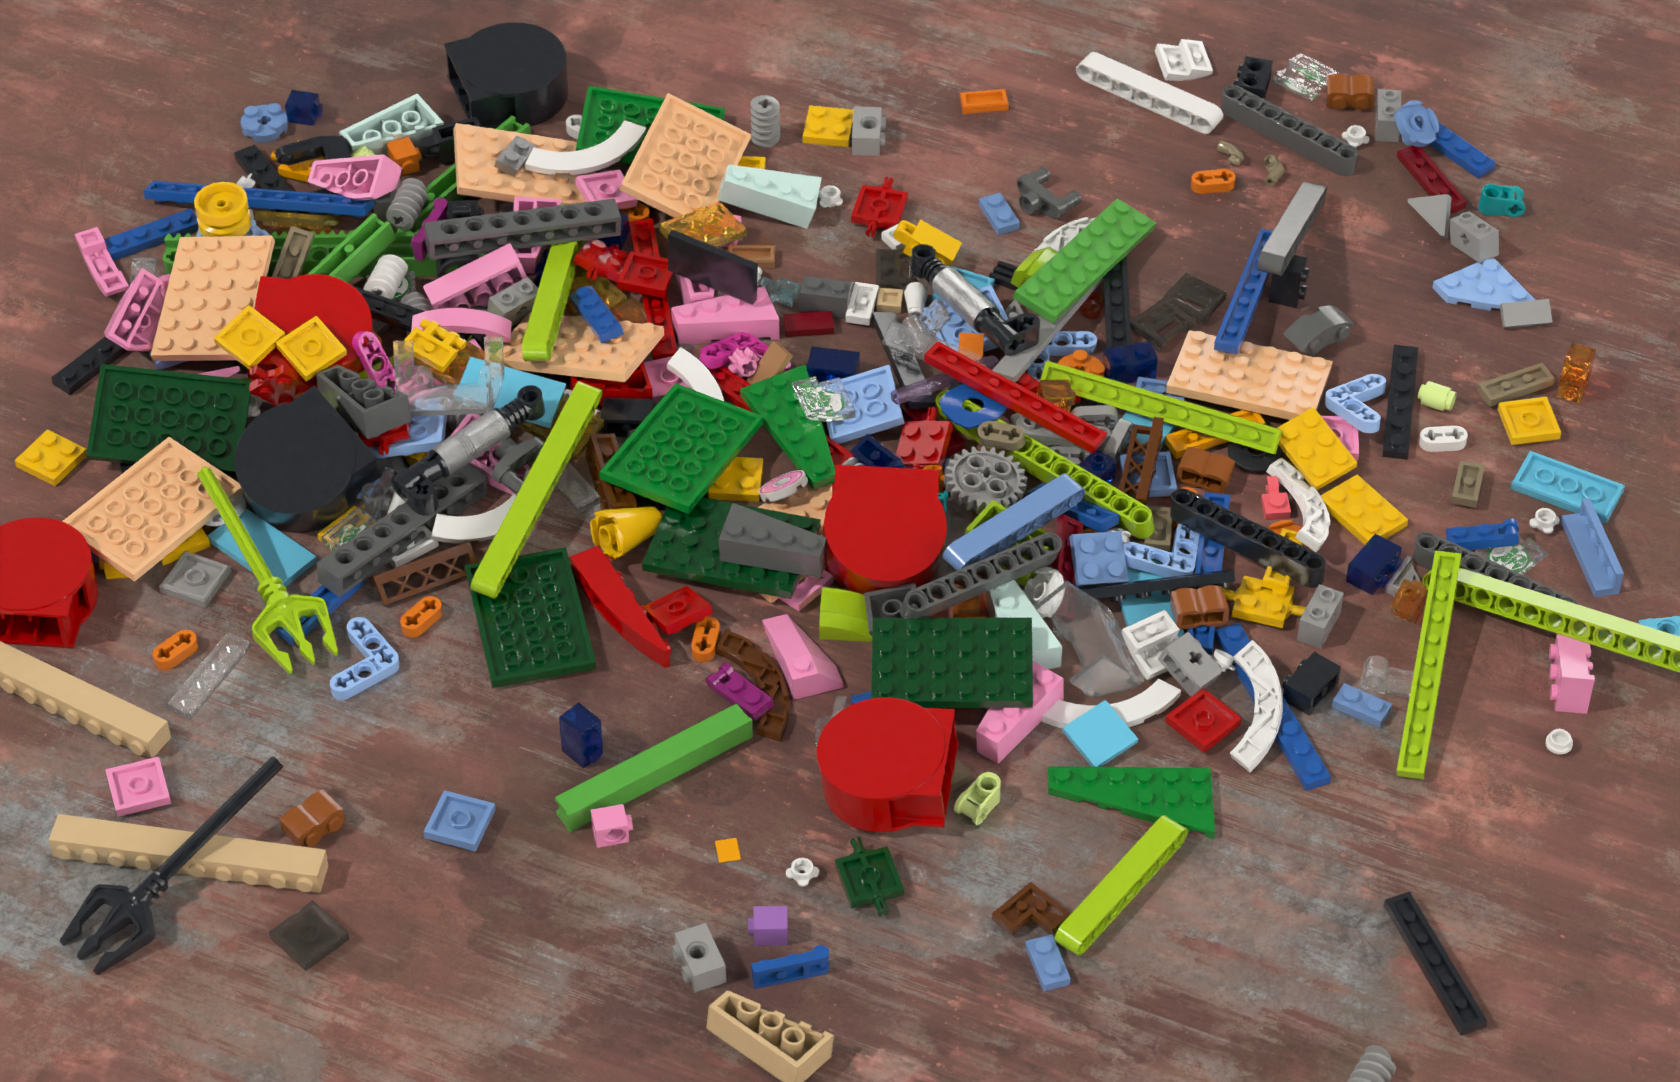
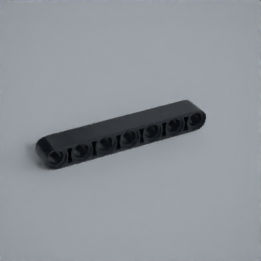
(1247, 538)

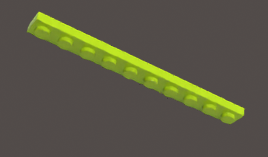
(1171, 409)
(1429, 665)

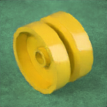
(222, 210)

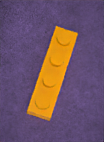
(1180, 440)

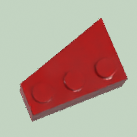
(637, 385)

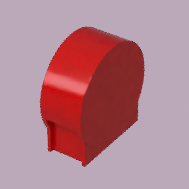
(299, 299)
(883, 527)
(44, 583)
(888, 764)

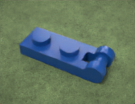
(1485, 535)
(790, 968)

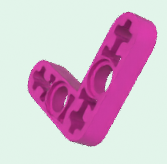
(717, 353)
(386, 371)

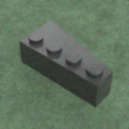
(362, 402)
(771, 543)

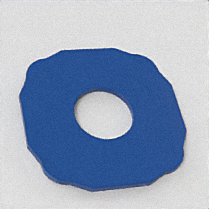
(952, 407)

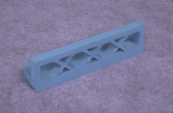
(1593, 550)

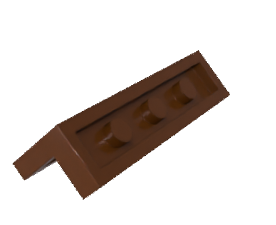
(598, 452)
(1146, 468)
(416, 566)

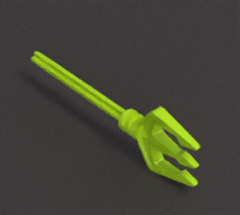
(280, 607)

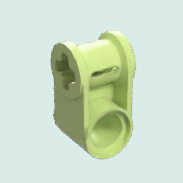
(979, 797)

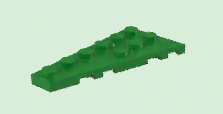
(786, 422)
(1141, 792)

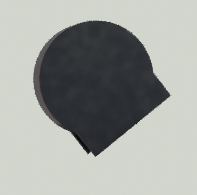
(509, 73)
(302, 464)

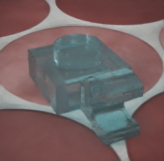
(782, 291)

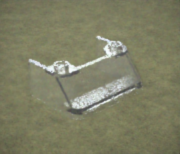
(449, 399)
(1096, 640)

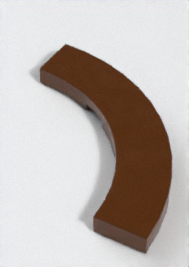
(766, 677)

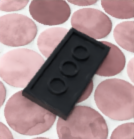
(712, 267)

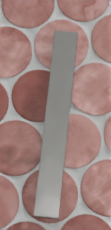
(1014, 366)

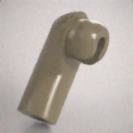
(1233, 151)
(1274, 169)

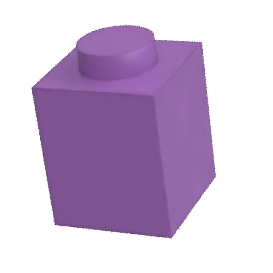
(769, 925)

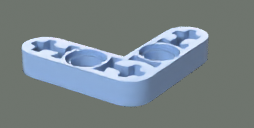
(1053, 349)
(1348, 398)
(1175, 558)
(373, 662)

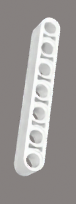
(1149, 93)

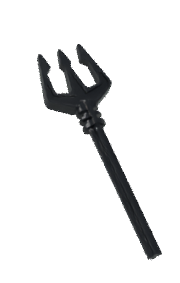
(133, 903)

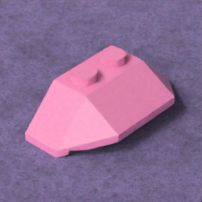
(138, 314)

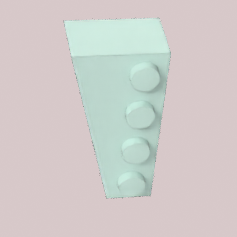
(407, 118)
(771, 193)
(1009, 602)

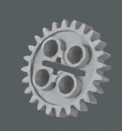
(984, 477)

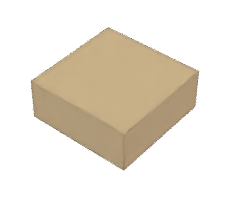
(889, 300)

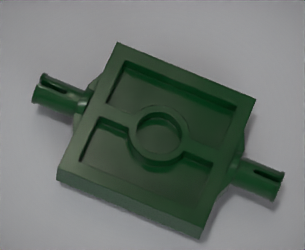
(869, 877)

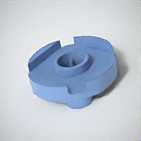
(256, 115)
(1411, 133)

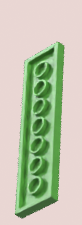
(1084, 260)

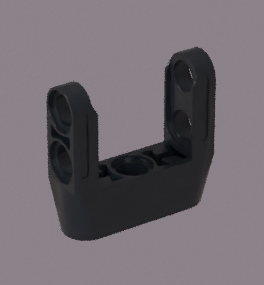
(321, 146)

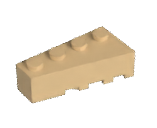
(768, 1039)

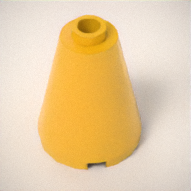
(623, 529)

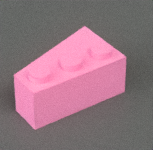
(531, 256)
(1570, 674)

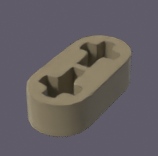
(1001, 435)

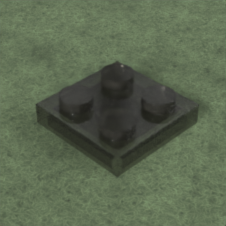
(309, 935)

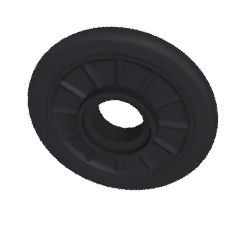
(1251, 462)

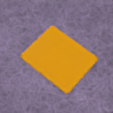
(727, 850)

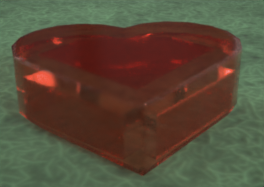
(1092, 306)

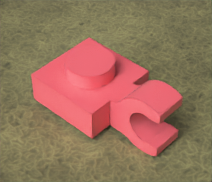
(1275, 504)

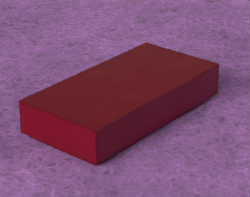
(808, 323)

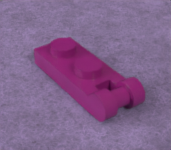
(418, 240)
(739, 691)

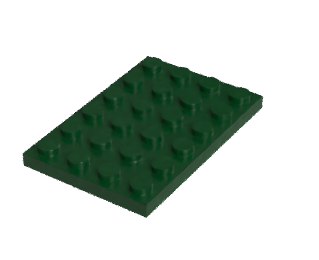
(145, 406)
(689, 549)
(534, 622)
(954, 661)

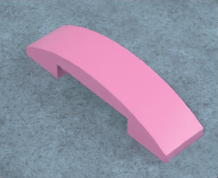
(100, 262)
(467, 321)

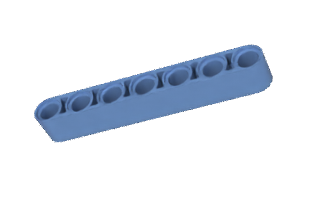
(1015, 522)

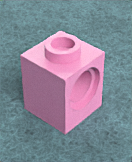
(611, 825)

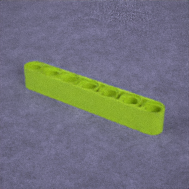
(1121, 885)

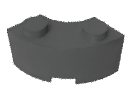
(1319, 329)

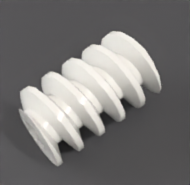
(387, 276)

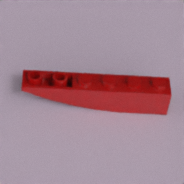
(618, 603)

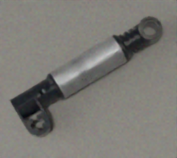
(973, 305)
(464, 448)

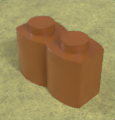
(1350, 91)
(1205, 470)
(1199, 607)
(312, 819)

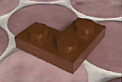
(1030, 905)

